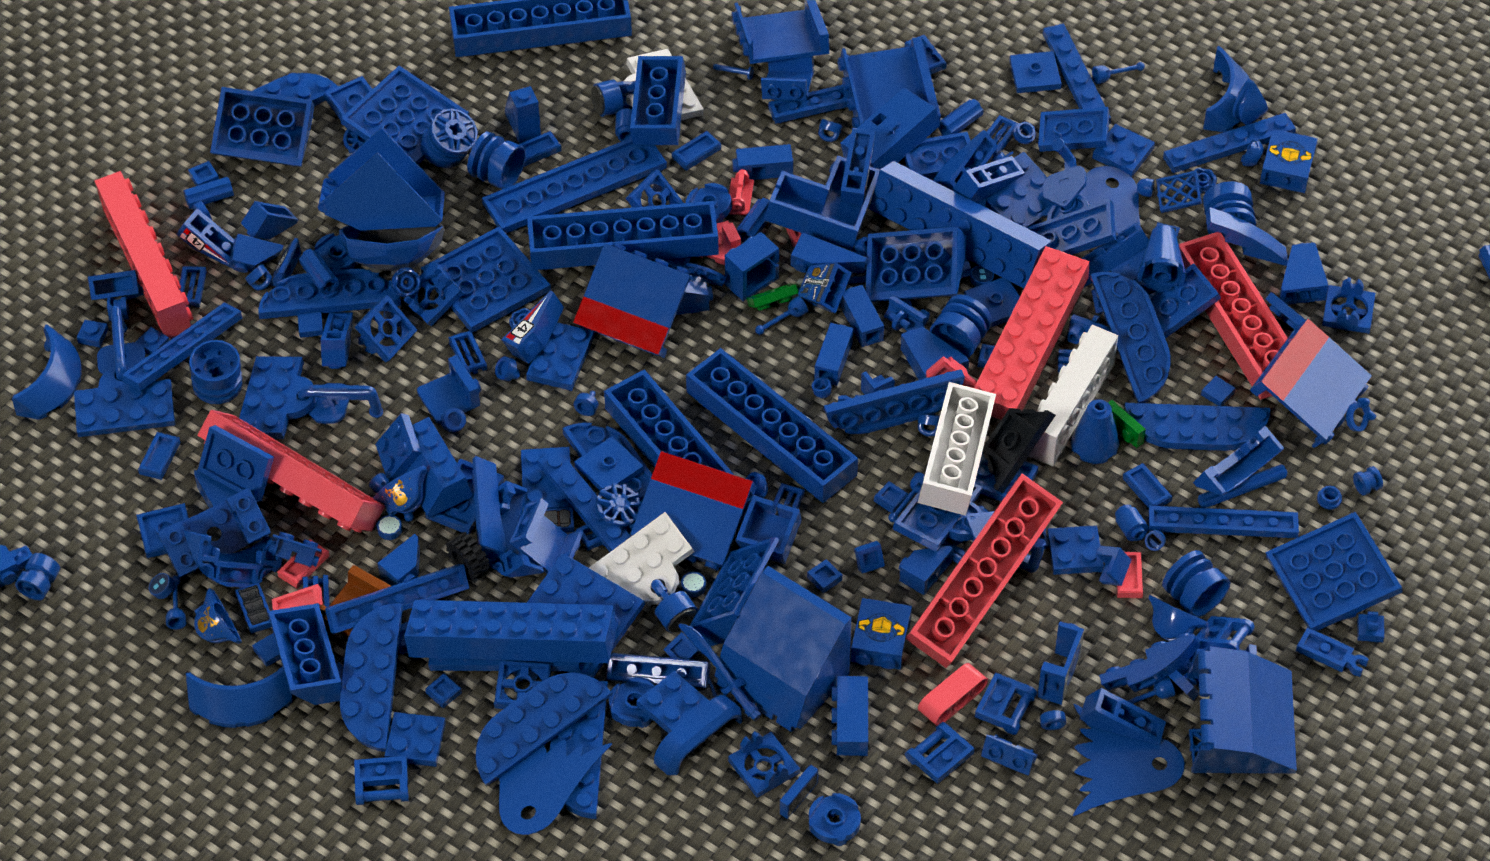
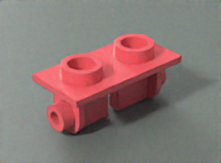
(741, 193)

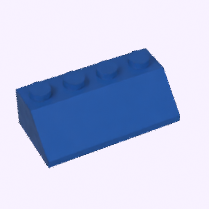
(444, 481)
(306, 653)

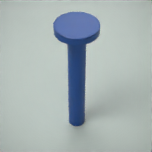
(749, 72)

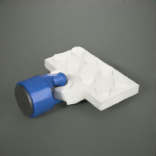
(612, 96)
(647, 570)

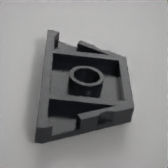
(1013, 443)

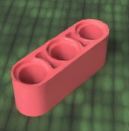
(952, 694)

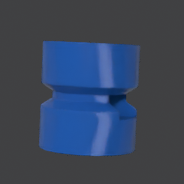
(37, 578)

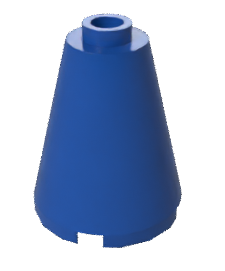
(1162, 261)
(1096, 434)

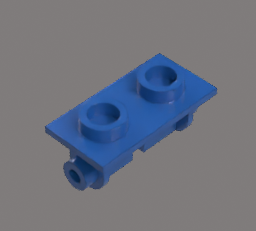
(305, 551)
(1008, 755)

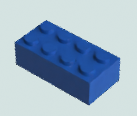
(658, 100)

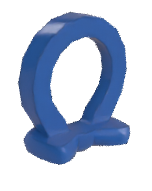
(1368, 414)

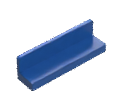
(487, 507)

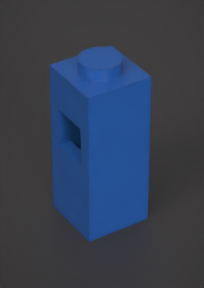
(764, 161)
(862, 316)
(834, 353)

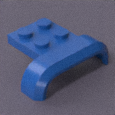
(686, 717)

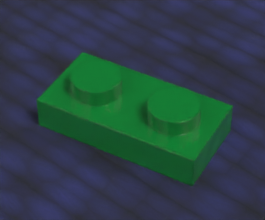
(763, 300)
(1127, 426)

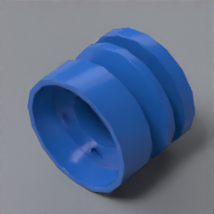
(448, 138)
(496, 160)
(1230, 198)
(962, 323)
(215, 372)
(1196, 583)

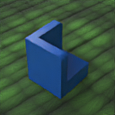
(871, 385)
(1115, 566)

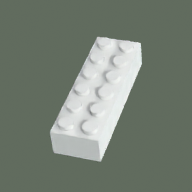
(1074, 390)
(957, 448)

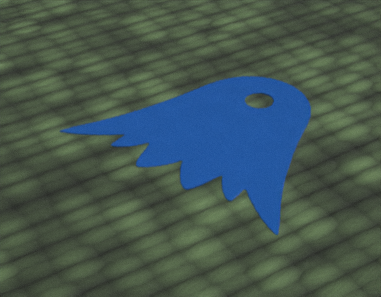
(1123, 197)
(1123, 767)
(544, 783)

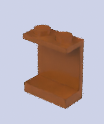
(358, 584)

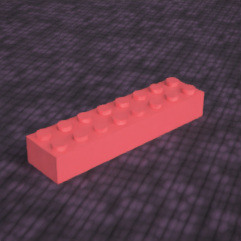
(144, 254)
(1241, 312)
(1033, 329)
(304, 478)
(984, 570)

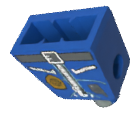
(824, 285)

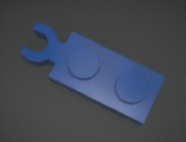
(1330, 652)

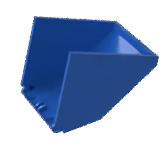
(381, 189)
(787, 649)
(1247, 713)

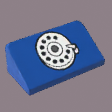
(287, 262)

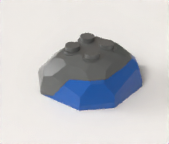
(390, 247)

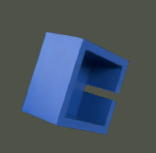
(751, 266)
(762, 524)

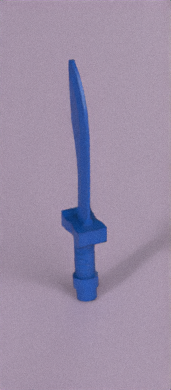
(733, 685)

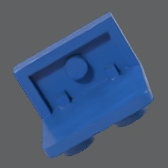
(451, 390)

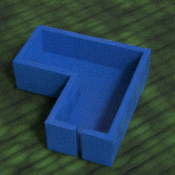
(818, 207)

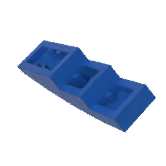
(1251, 238)

